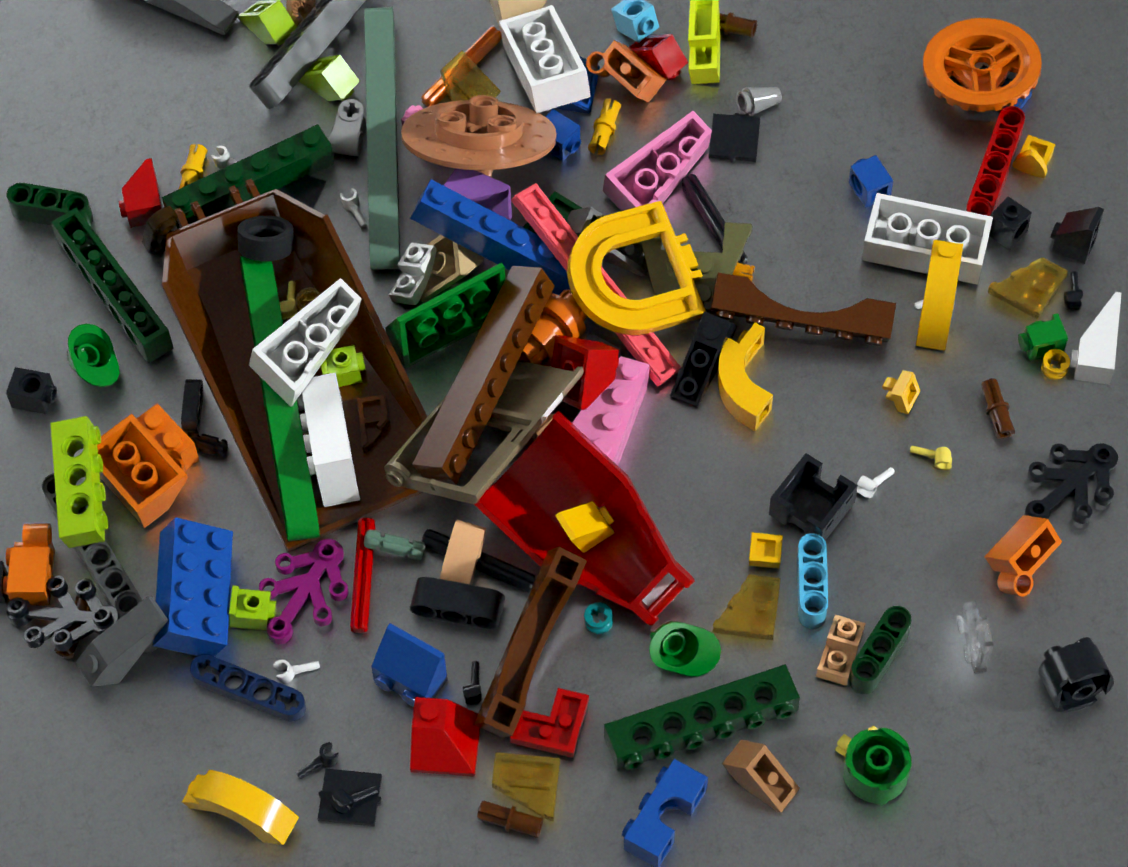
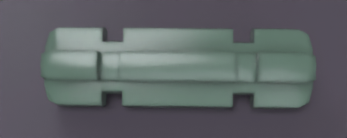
(394, 544)

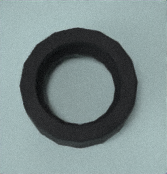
(265, 238)

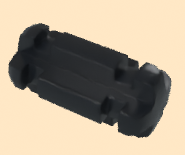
(210, 444)

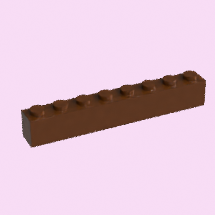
(484, 375)

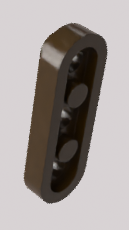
(157, 228)

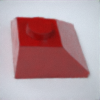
(598, 363)
(443, 738)

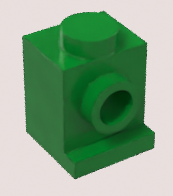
(1043, 336)

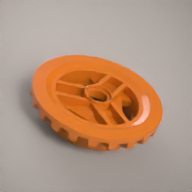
(984, 40)

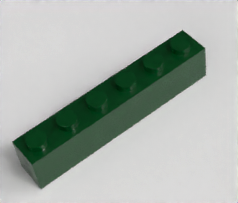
(269, 169)

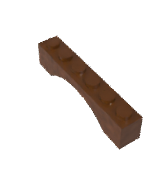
(741, 298)
(514, 674)

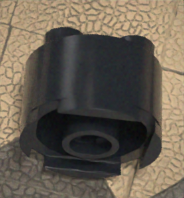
(1075, 674)

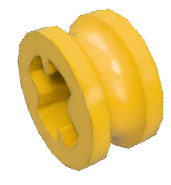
(1056, 355)

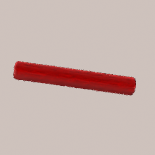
(362, 579)

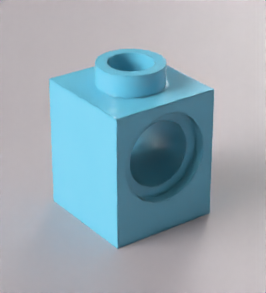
(635, 18)

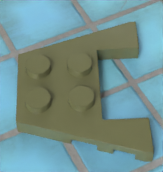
(710, 263)

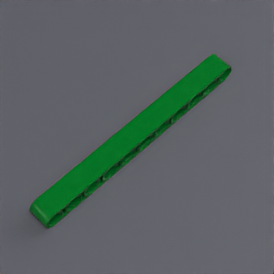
(282, 420)

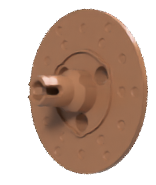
(478, 134)

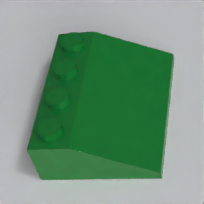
(445, 317)

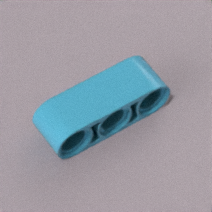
(807, 593)

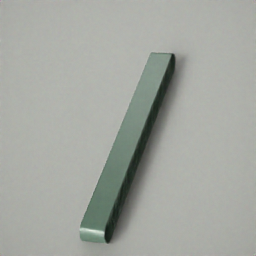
(382, 139)

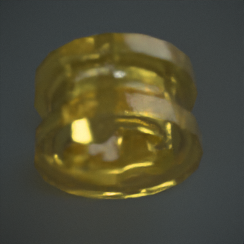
(306, 294)

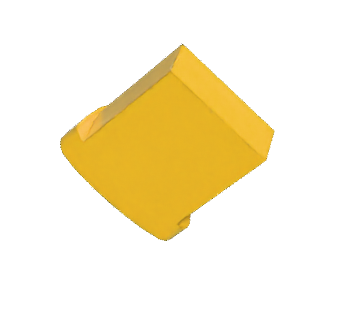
(1034, 156)

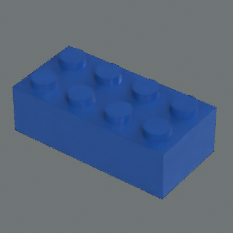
(194, 587)

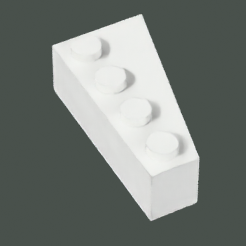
(302, 344)
(328, 440)

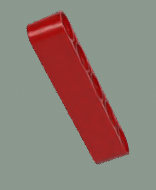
(1007, 135)

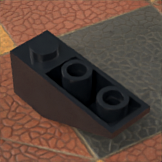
(702, 358)

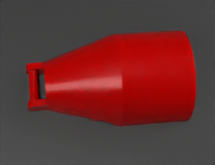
(569, 471)

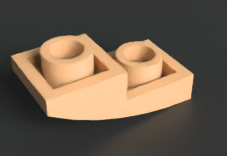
(463, 552)
(840, 650)

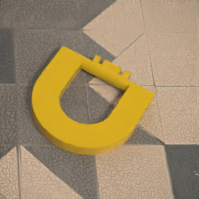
(627, 315)

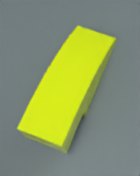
(704, 41)

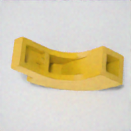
(939, 295)
(738, 393)
(242, 803)

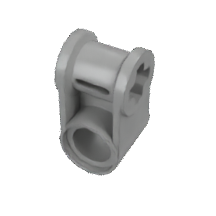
(348, 128)

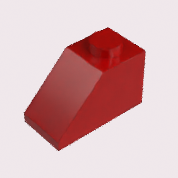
(661, 54)
(140, 195)

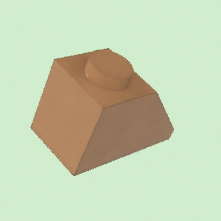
(761, 774)

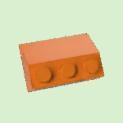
(139, 470)

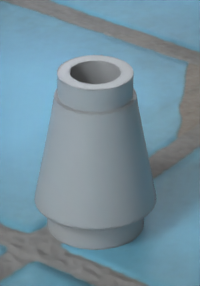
(757, 99)

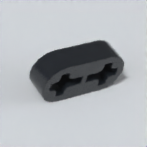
(192, 405)

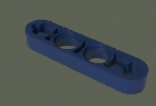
(246, 690)

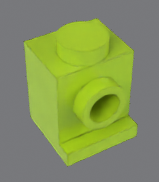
(346, 365)
(248, 617)

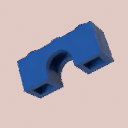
(676, 788)

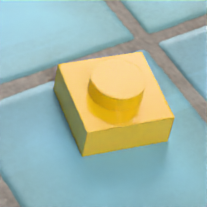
(765, 550)

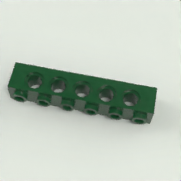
(112, 285)
(681, 713)

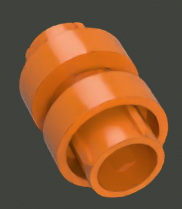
(558, 317)

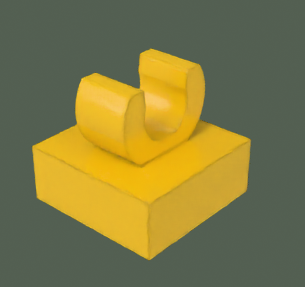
(902, 391)

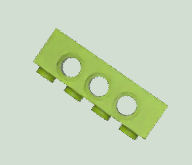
(68, 438)

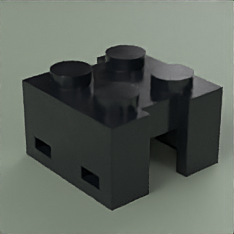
(810, 501)

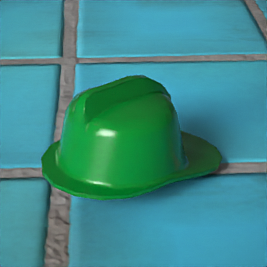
(92, 355)
(684, 648)

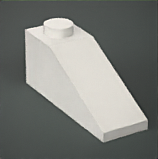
(1097, 347)

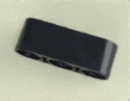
(457, 603)

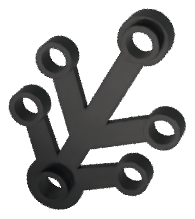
(1074, 479)
(94, 621)

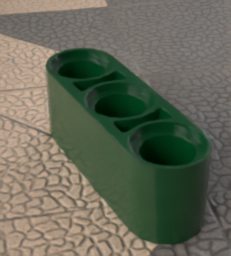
(38, 198)
(882, 636)

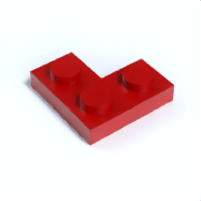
(554, 732)

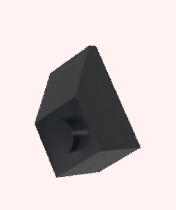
(1077, 233)

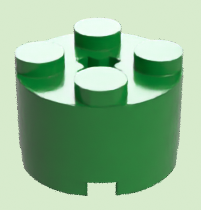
(876, 782)

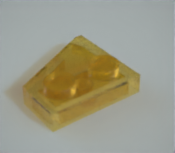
(465, 79)
(1030, 287)
(751, 609)
(528, 781)

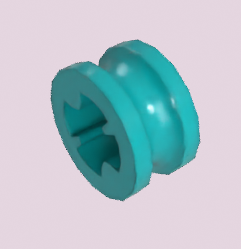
(601, 627)

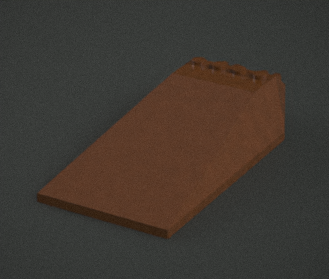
(211, 307)

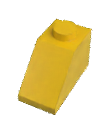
(586, 525)

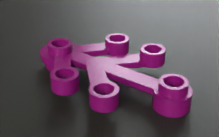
(306, 585)

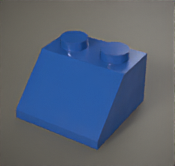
(408, 666)

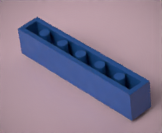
(485, 232)

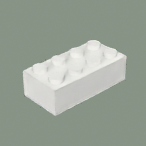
(544, 59)
(904, 232)

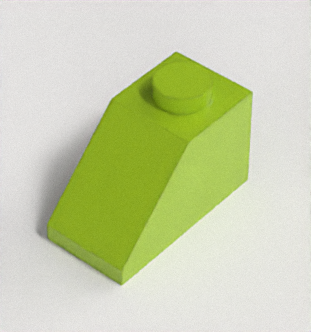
(268, 21)
(330, 78)

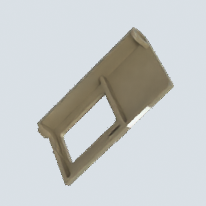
(522, 408)

